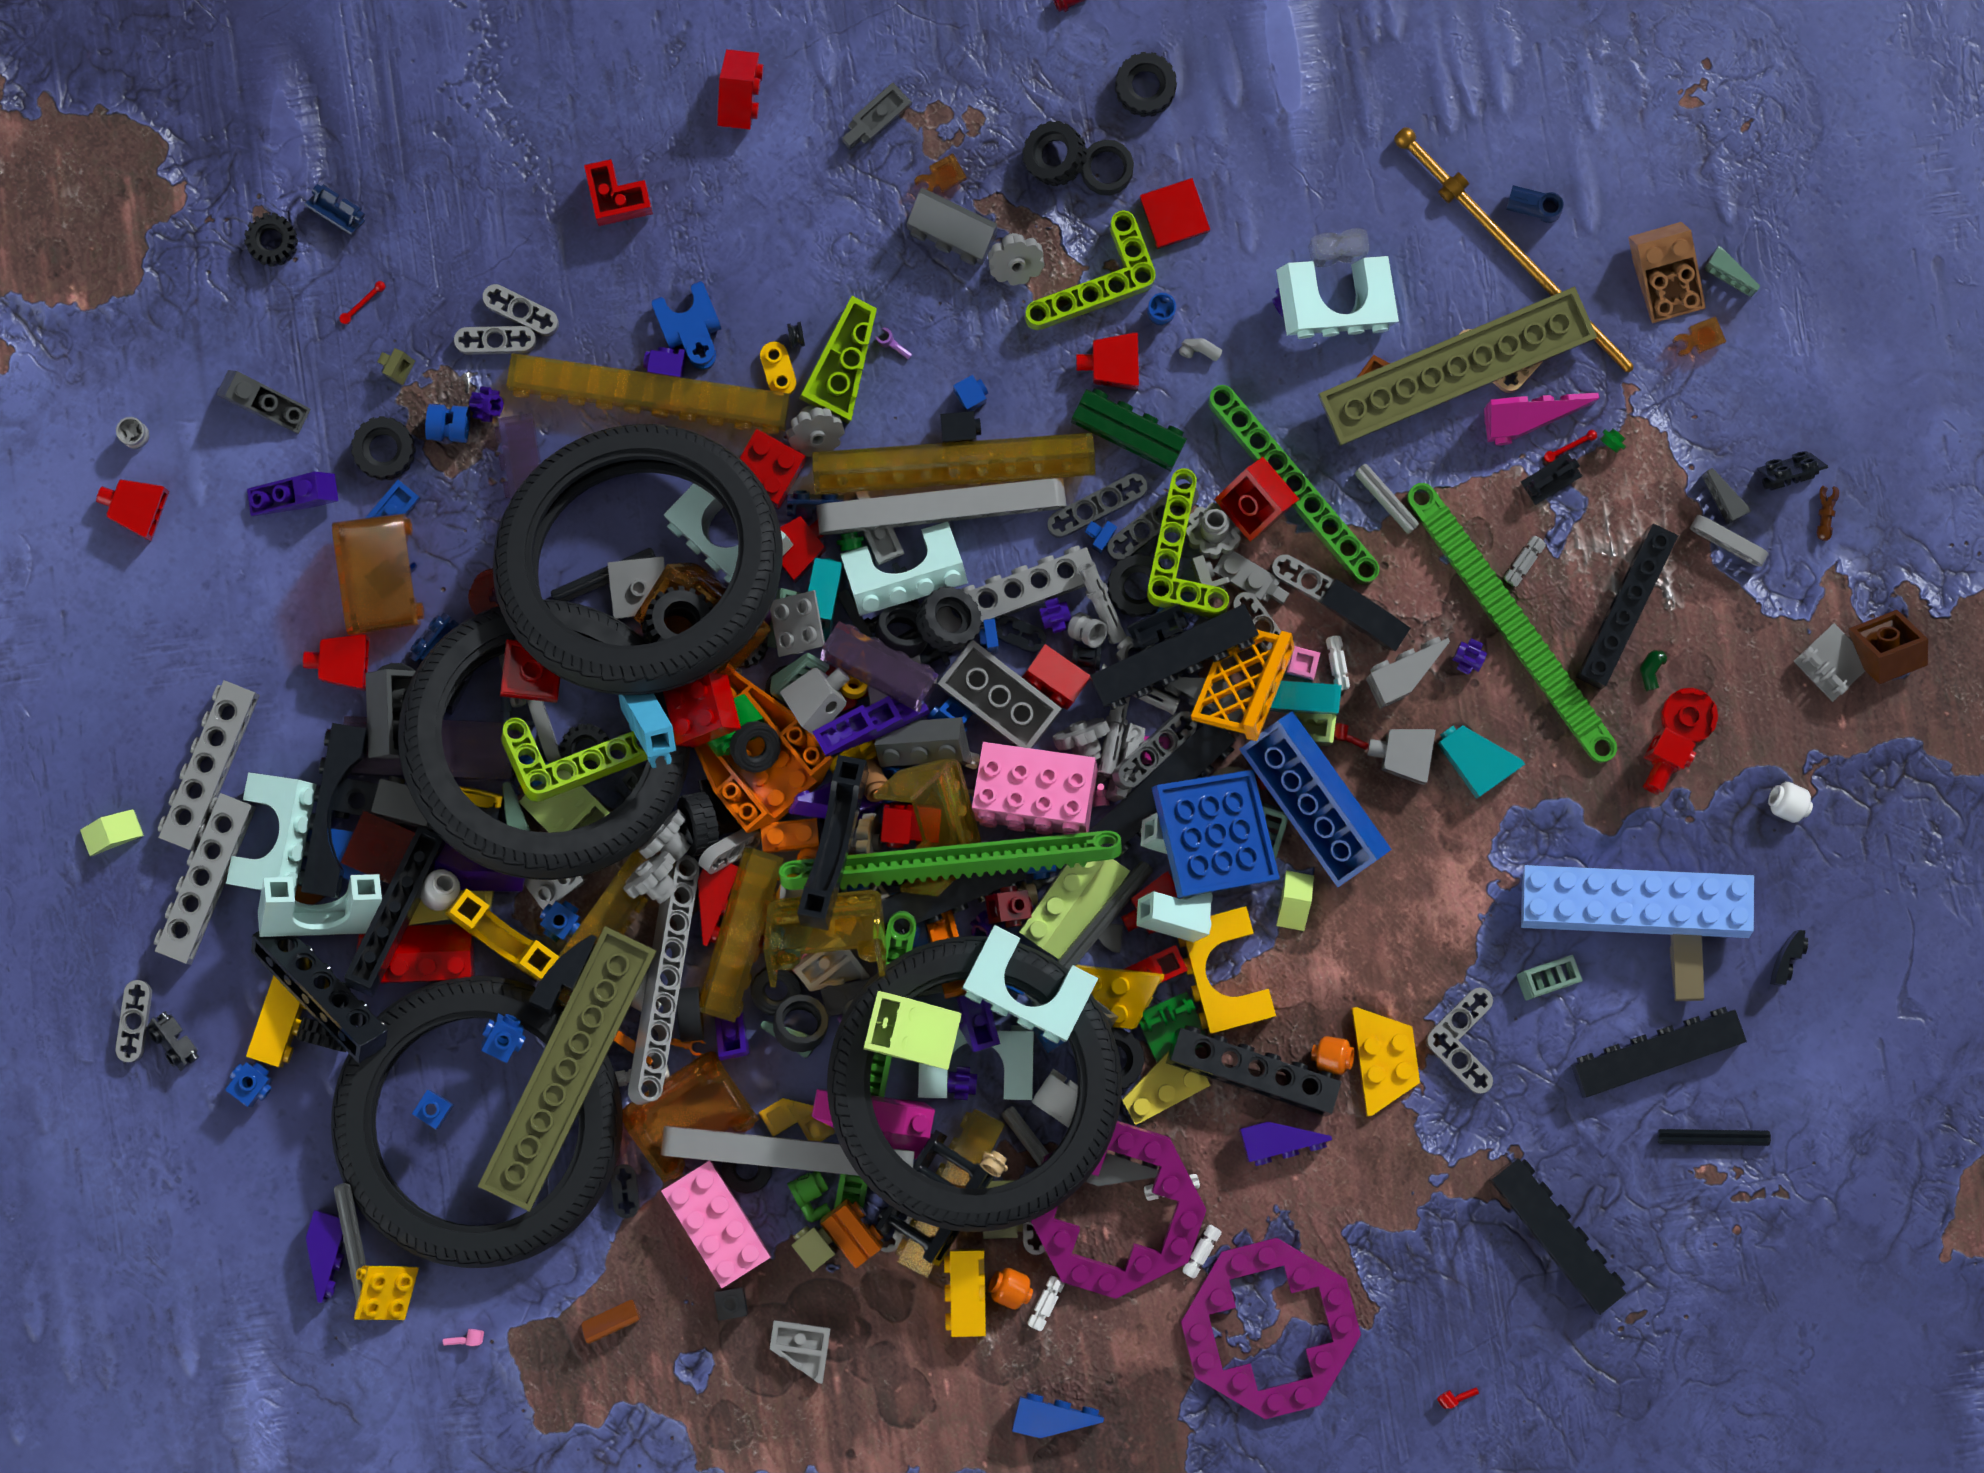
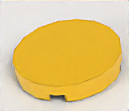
(482, 797)

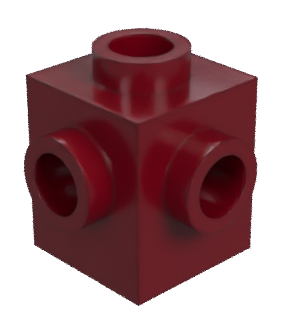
(1009, 906)

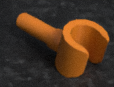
(686, 1045)

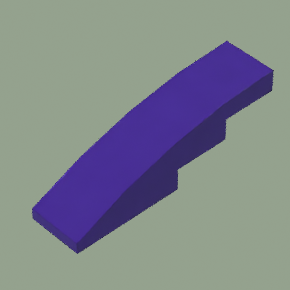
(865, 725)

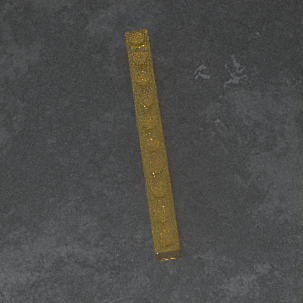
(648, 392)
(953, 463)

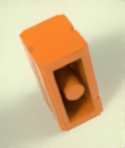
(790, 835)
(852, 1232)

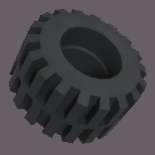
(672, 603)

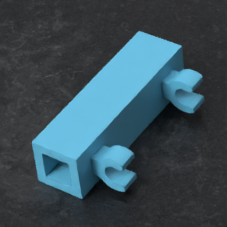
(649, 725)

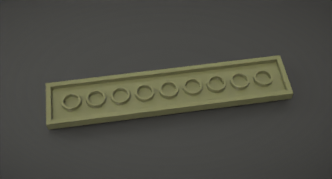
(1457, 366)
(567, 1069)

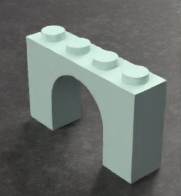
(1308, 314)
(692, 519)
(880, 590)
(293, 805)
(1169, 915)
(284, 916)
(988, 984)
(1017, 1058)

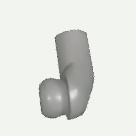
(1201, 345)

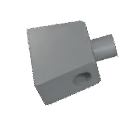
(816, 697)
(1405, 753)

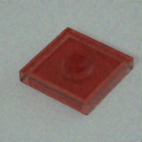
(377, 847)

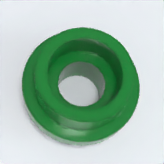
(1613, 440)
(850, 541)

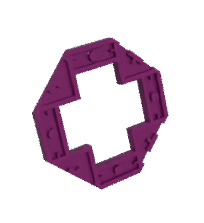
(1143, 1262)
(1239, 1381)

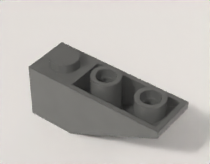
(263, 401)
(1192, 687)
(1121, 1169)

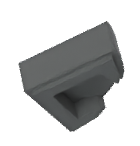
(1112, 937)

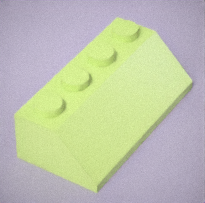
(1072, 903)

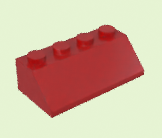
(431, 955)

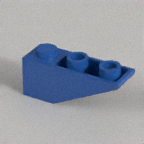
(1046, 1419)

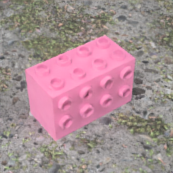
(1034, 789)

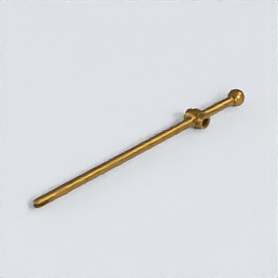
(1453, 188)

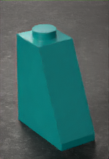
(826, 582)
(1307, 698)
(1477, 759)

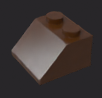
(1889, 646)

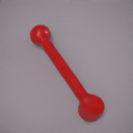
(345, 318)
(1550, 456)

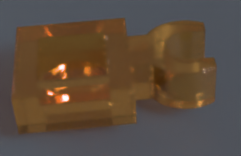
(944, 174)
(1703, 336)

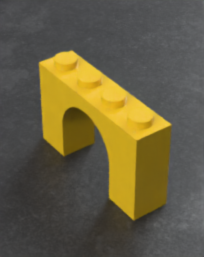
(476, 918)
(1218, 1010)

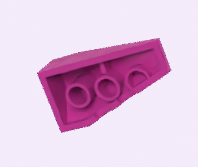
(1516, 417)
(903, 1122)

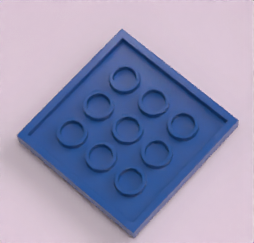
(1215, 833)

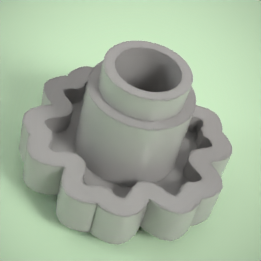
(1016, 259)
(815, 431)
(1212, 532)
(1082, 737)
(867, 835)
(668, 838)
(652, 878)

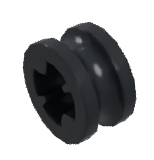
(796, 334)

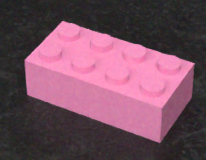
(716, 1223)

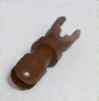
(1825, 530)

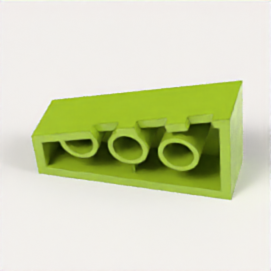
(840, 366)

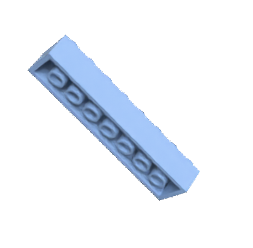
(1637, 901)

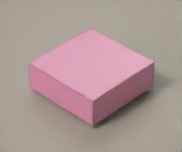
(1303, 663)

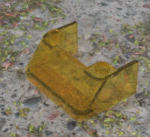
(940, 809)
(854, 925)

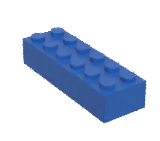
(1315, 799)

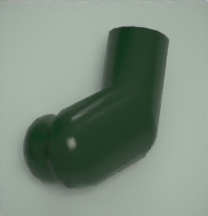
(1649, 668)

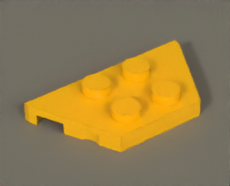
(1124, 992)
(1385, 1058)

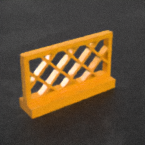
(1264, 692)

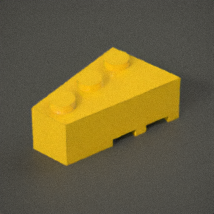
(965, 1293)

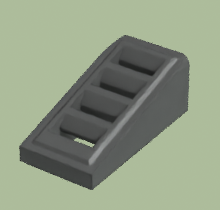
(1726, 499)

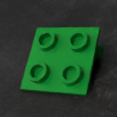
(1164, 1019)

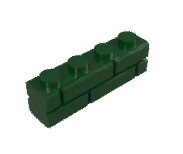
(1129, 430)

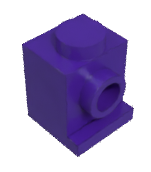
(665, 362)

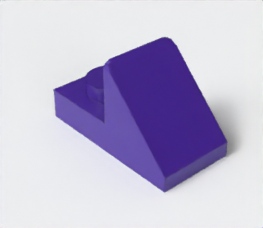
(977, 1024)
(732, 1038)

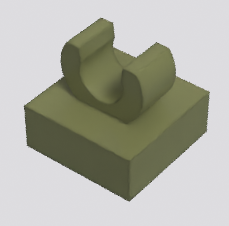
(396, 366)

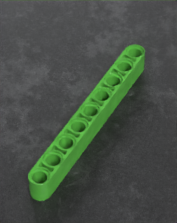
(1307, 490)

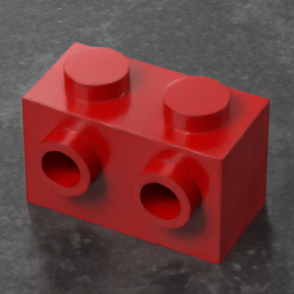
(1056, 677)

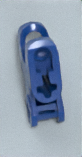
(690, 327)

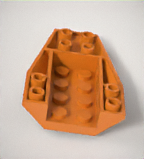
(766, 795)

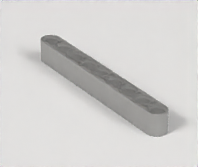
(941, 506)
(657, 991)
(760, 1150)

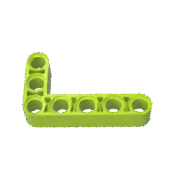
(1101, 284)
(1173, 552)
(573, 764)

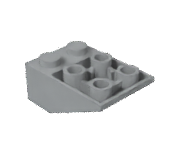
(1397, 680)

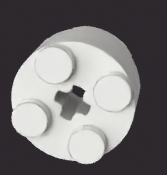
(1057, 1097)

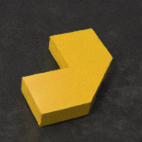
(788, 1112)

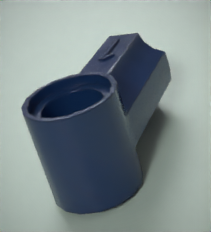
(1531, 203)

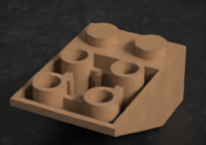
(1667, 271)

